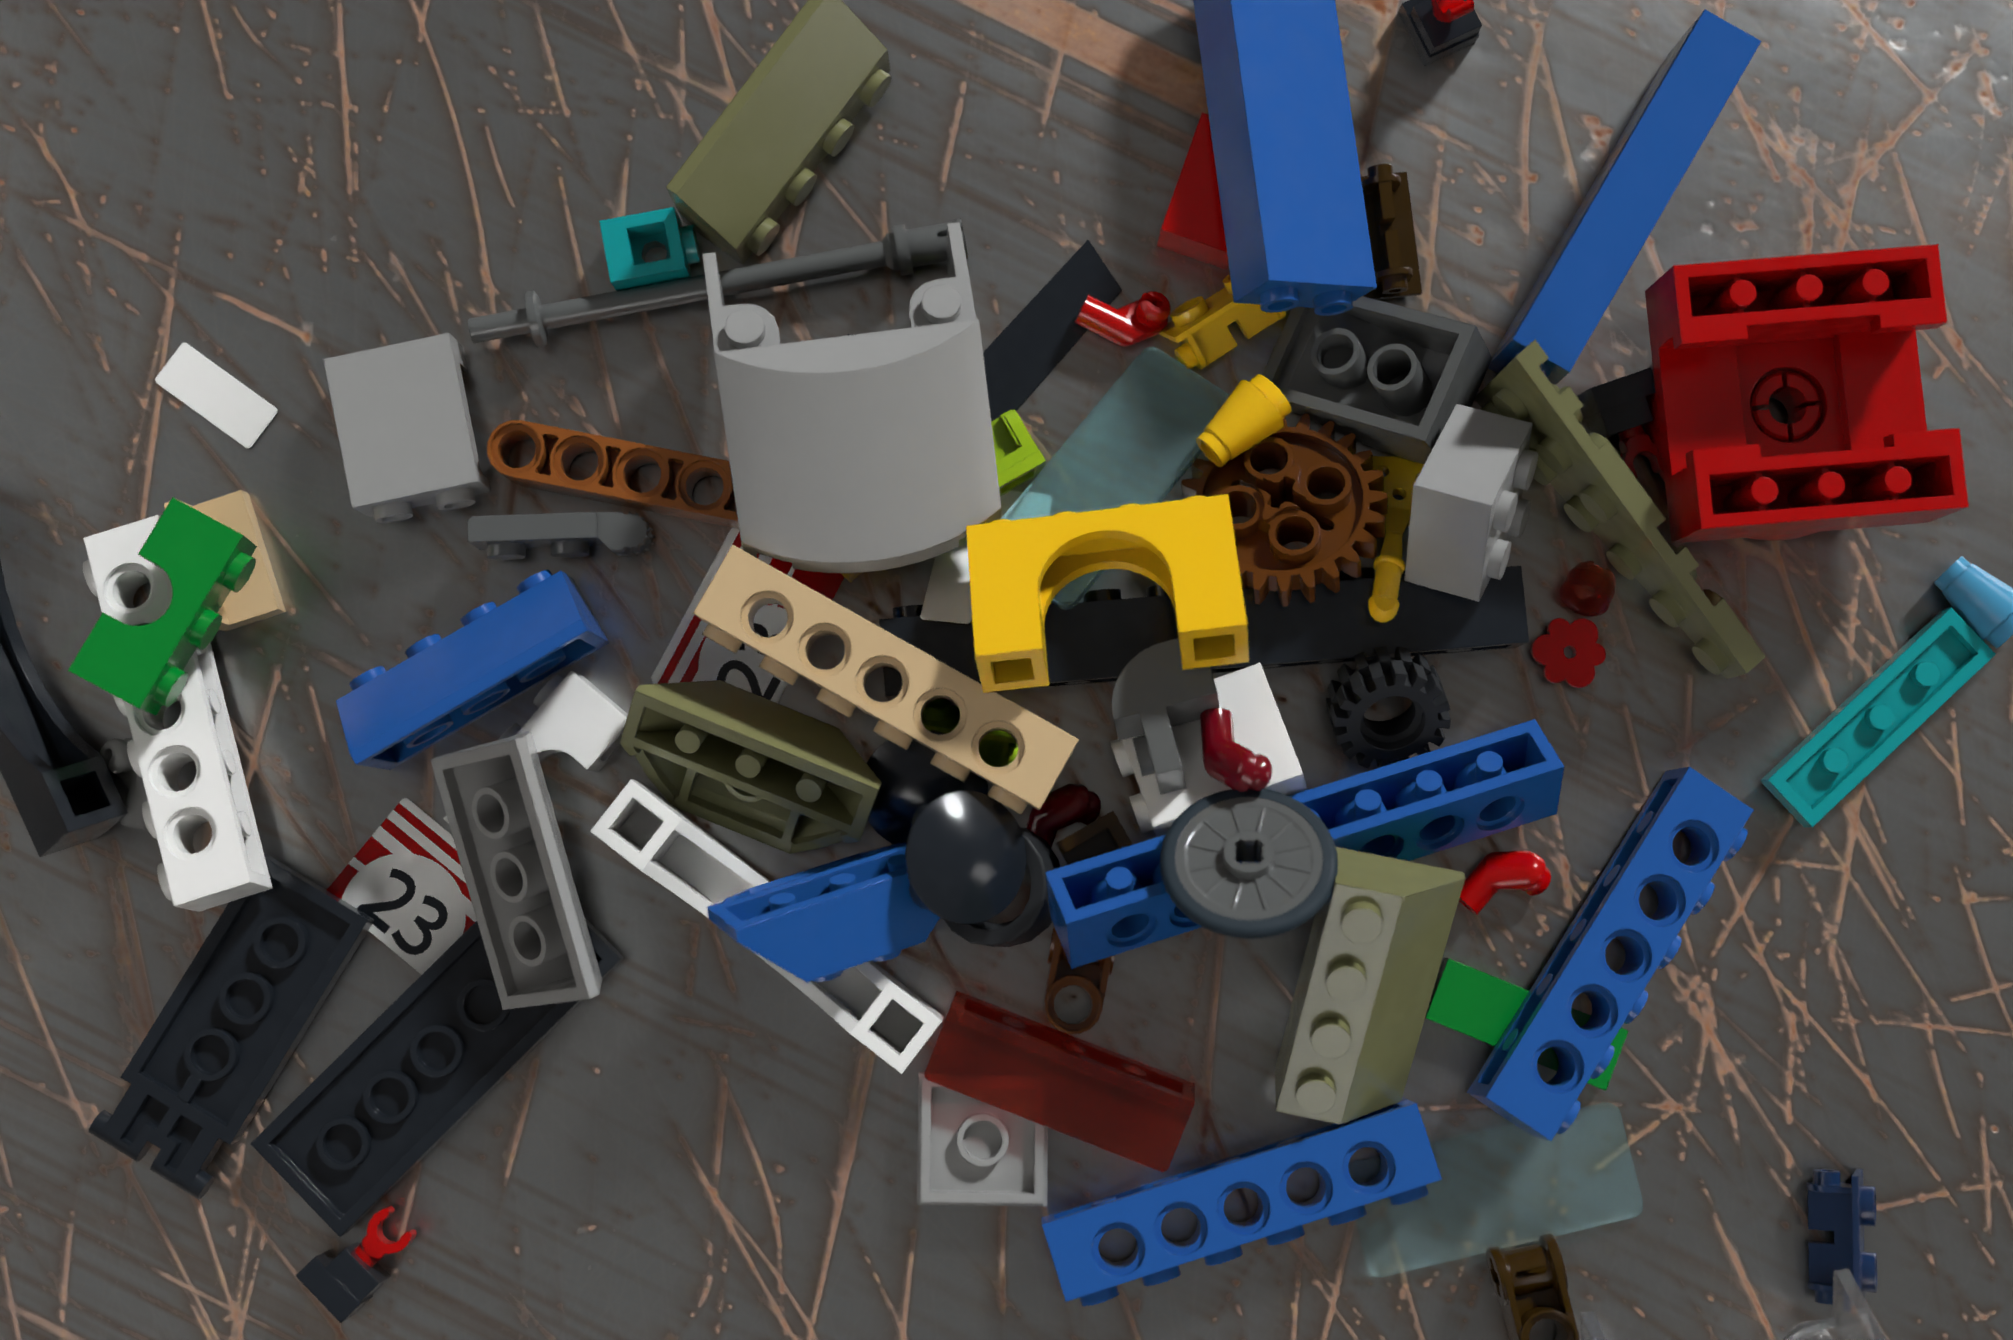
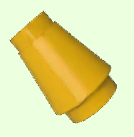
(1245, 419)

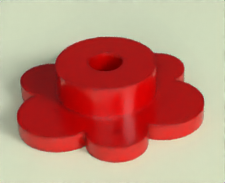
(1581, 639)

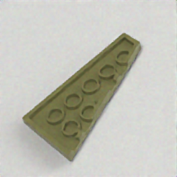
(1613, 504)

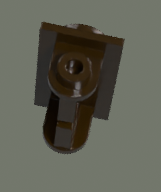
(1391, 233)

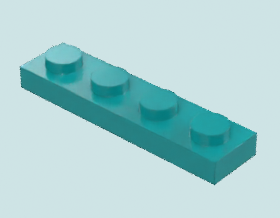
(1877, 717)

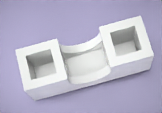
(575, 721)

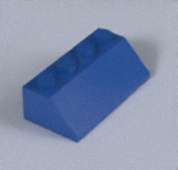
(469, 671)

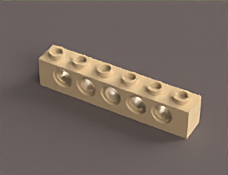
(747, 584)

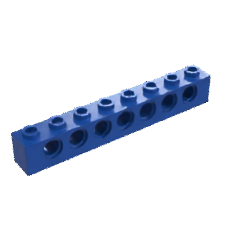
(1390, 812)

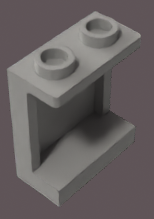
(405, 427)

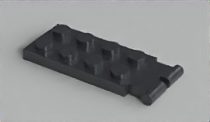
(232, 1026)

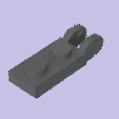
(566, 533)

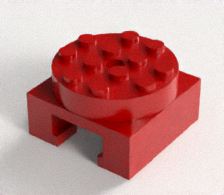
(1841, 356)

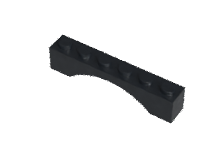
(47, 765)

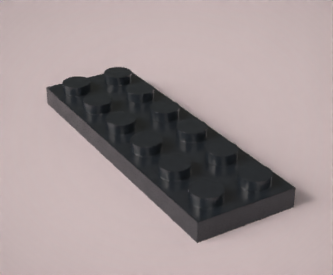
(407, 1082)

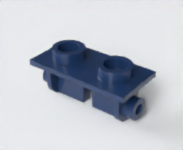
(1845, 1211)

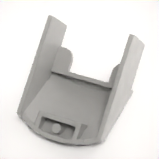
(859, 441)

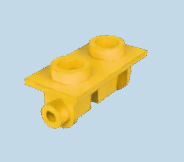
(1204, 323)

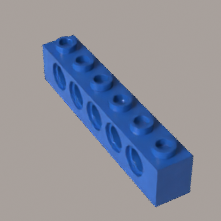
(1612, 910)
(1404, 1172)

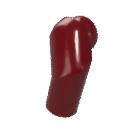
(1228, 760)

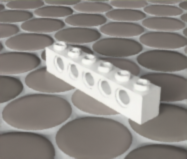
(234, 858)

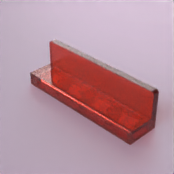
(1061, 1082)

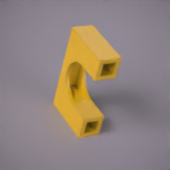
(1026, 562)

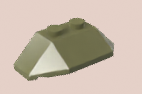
(750, 764)

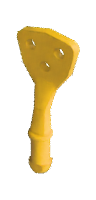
(1390, 565)

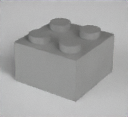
(1470, 502)

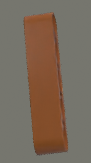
(616, 465)

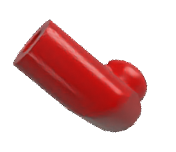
(1126, 324)
(1504, 871)

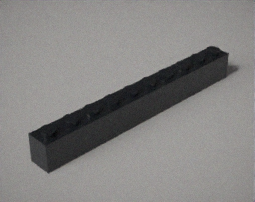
(1107, 632)

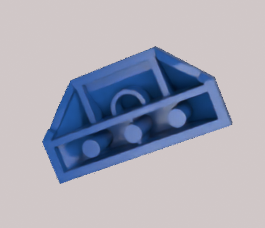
(829, 915)

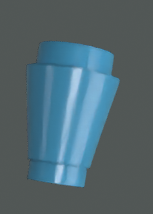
(1979, 600)

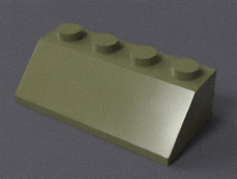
(781, 129)
(1365, 987)

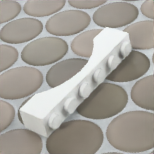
(706, 872)

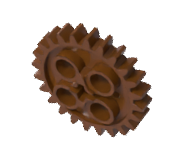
(1286, 510)

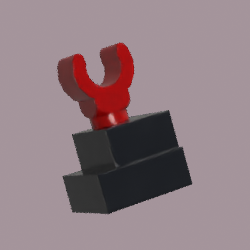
(1440, 26)
(1622, 410)
(354, 1274)

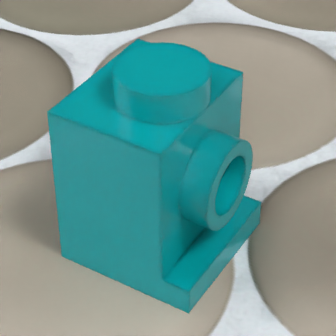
(633, 236)

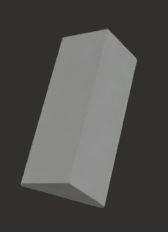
(518, 873)

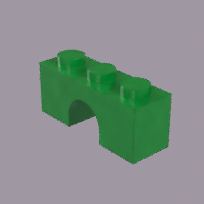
(149, 660)

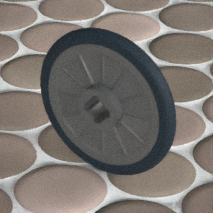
(1248, 898)

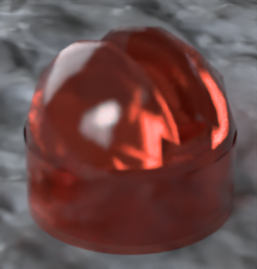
(1585, 601)

